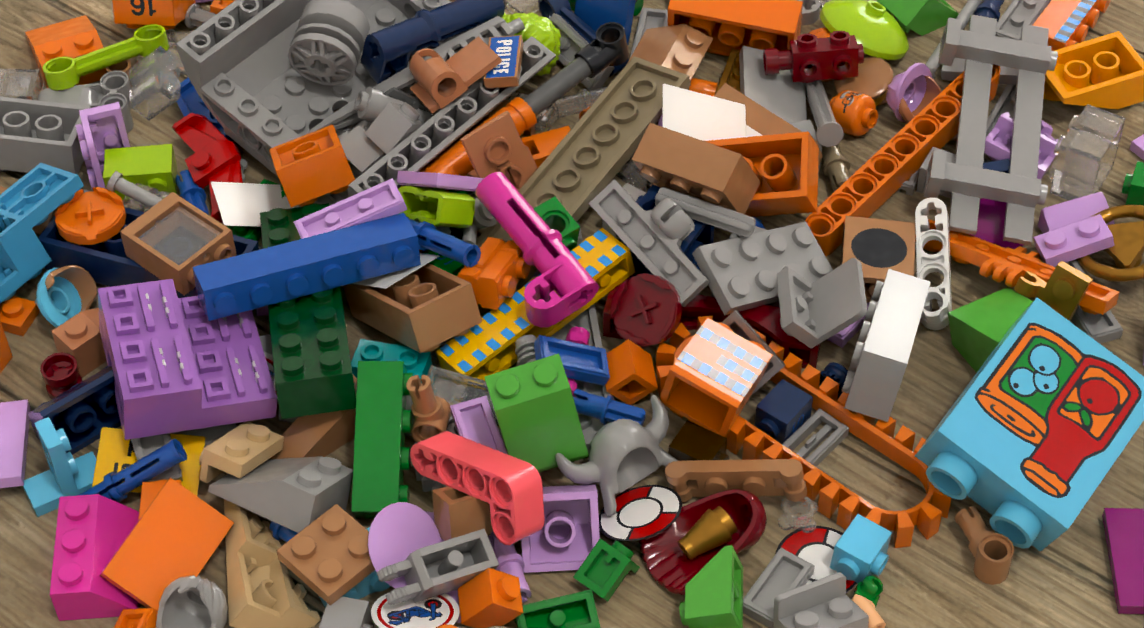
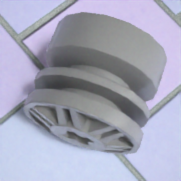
(328, 41)

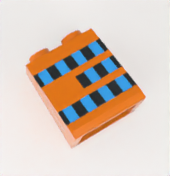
(714, 377)

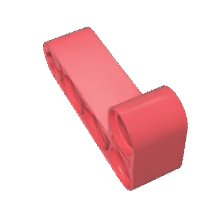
(489, 475)

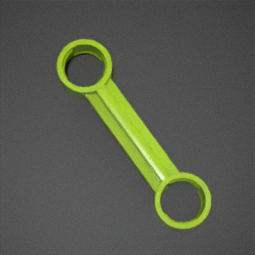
(65, 72)

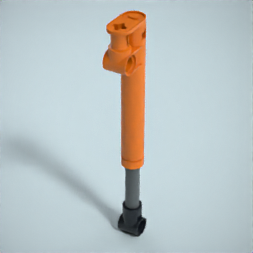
(606, 50)

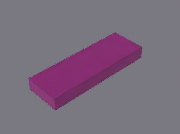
(1126, 556)

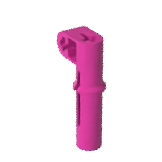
(542, 249)

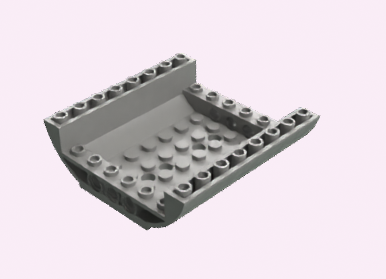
(262, 101)

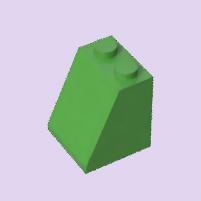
(983, 323)
(537, 413)

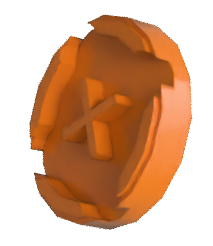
(91, 217)

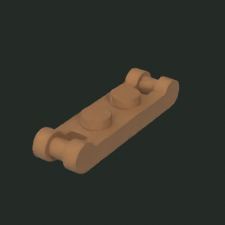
(758, 476)

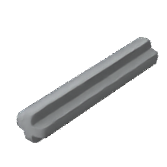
(710, 213)

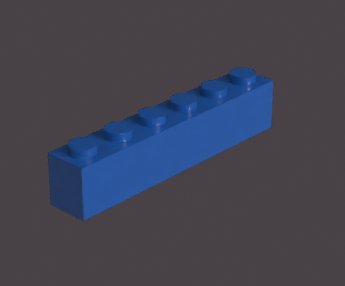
(306, 266)

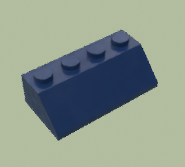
(82, 410)

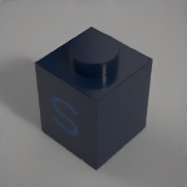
(783, 411)

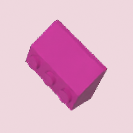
(85, 541)

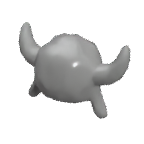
(622, 455)

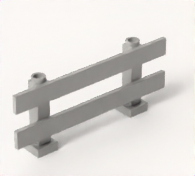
(966, 176)

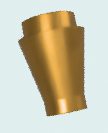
(708, 532)

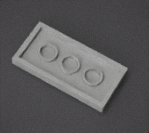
(747, 268)

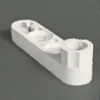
(934, 263)

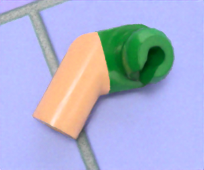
(866, 597)

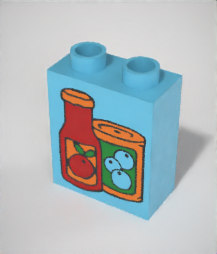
(1036, 428)

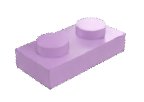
(1074, 240)

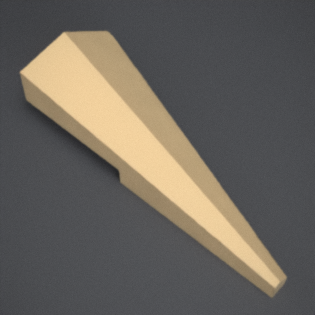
(257, 582)

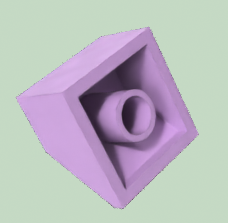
(567, 532)

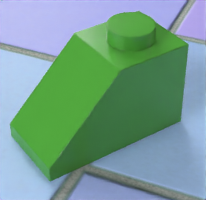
(715, 593)

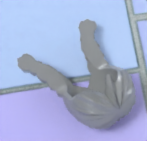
(192, 604)

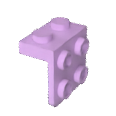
(100, 130)

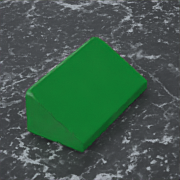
(566, 611)

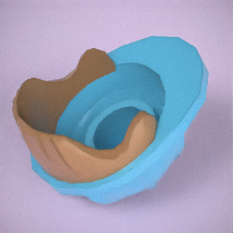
(65, 293)

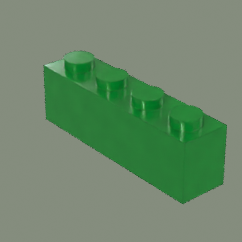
(380, 437)

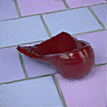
(669, 563)

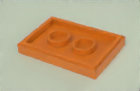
(166, 543)

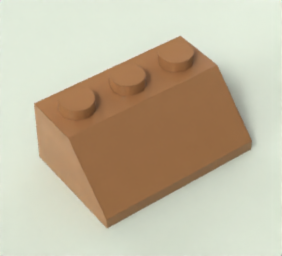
(674, 47)

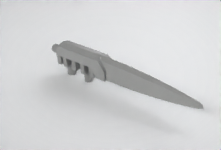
(404, 79)

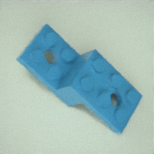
(22, 208)

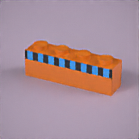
(1070, 20)

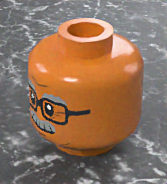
(854, 112)

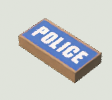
(508, 71)

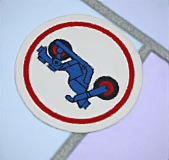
(422, 614)

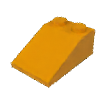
(1099, 73)

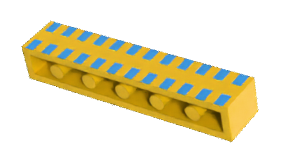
(491, 344)

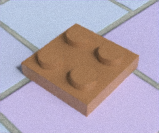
(329, 554)

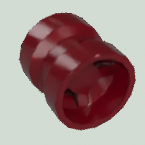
(60, 373)

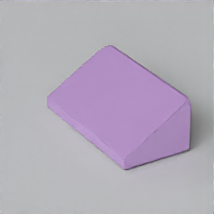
(1071, 211)

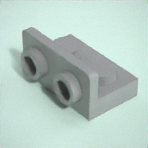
(819, 606)

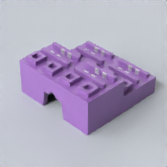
(177, 366)

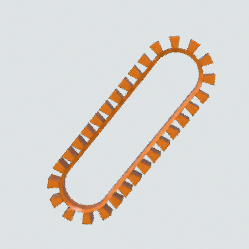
(831, 493)

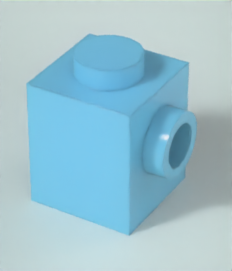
(861, 550)

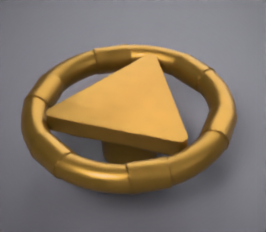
(1127, 249)

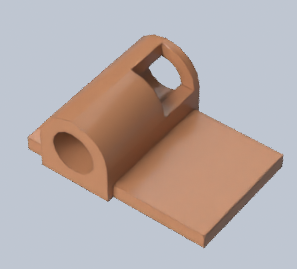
(444, 81)
(499, 148)

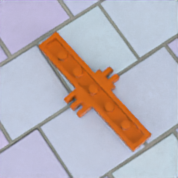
(1014, 263)

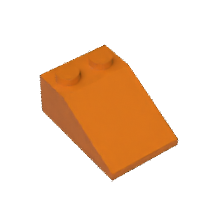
(67, 39)

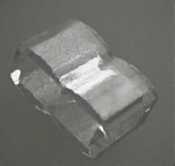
(154, 83)

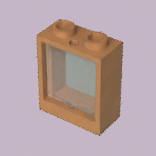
(176, 238)

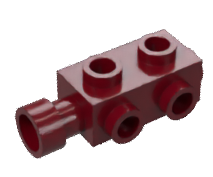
(817, 58)

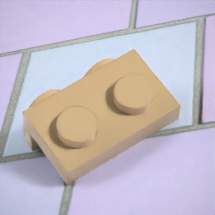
(239, 451)

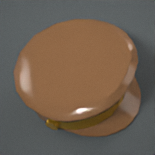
(872, 80)

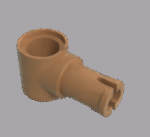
(429, 411)
(986, 545)

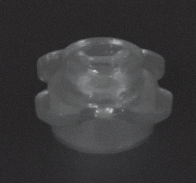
(804, 507)

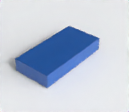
(579, 360)

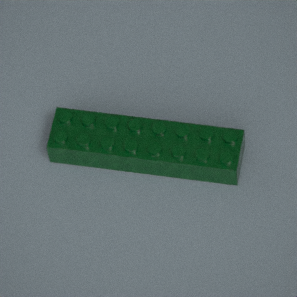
(307, 336)

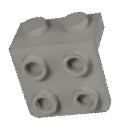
(825, 306)

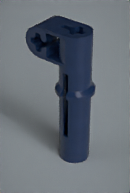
(390, 48)

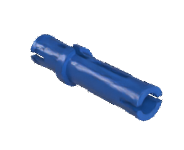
(445, 244)
(132, 476)

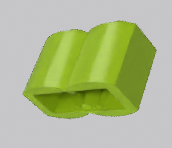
(438, 206)

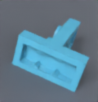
(66, 474)

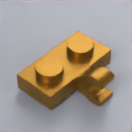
(1061, 292)

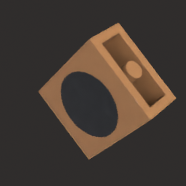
(878, 247)

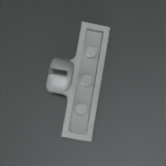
(653, 237)

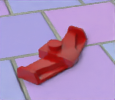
(214, 156)

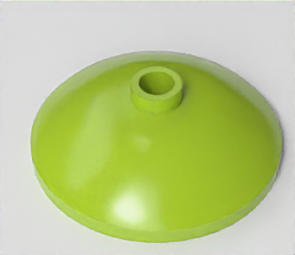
(870, 24)

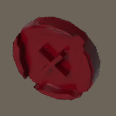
(646, 309)

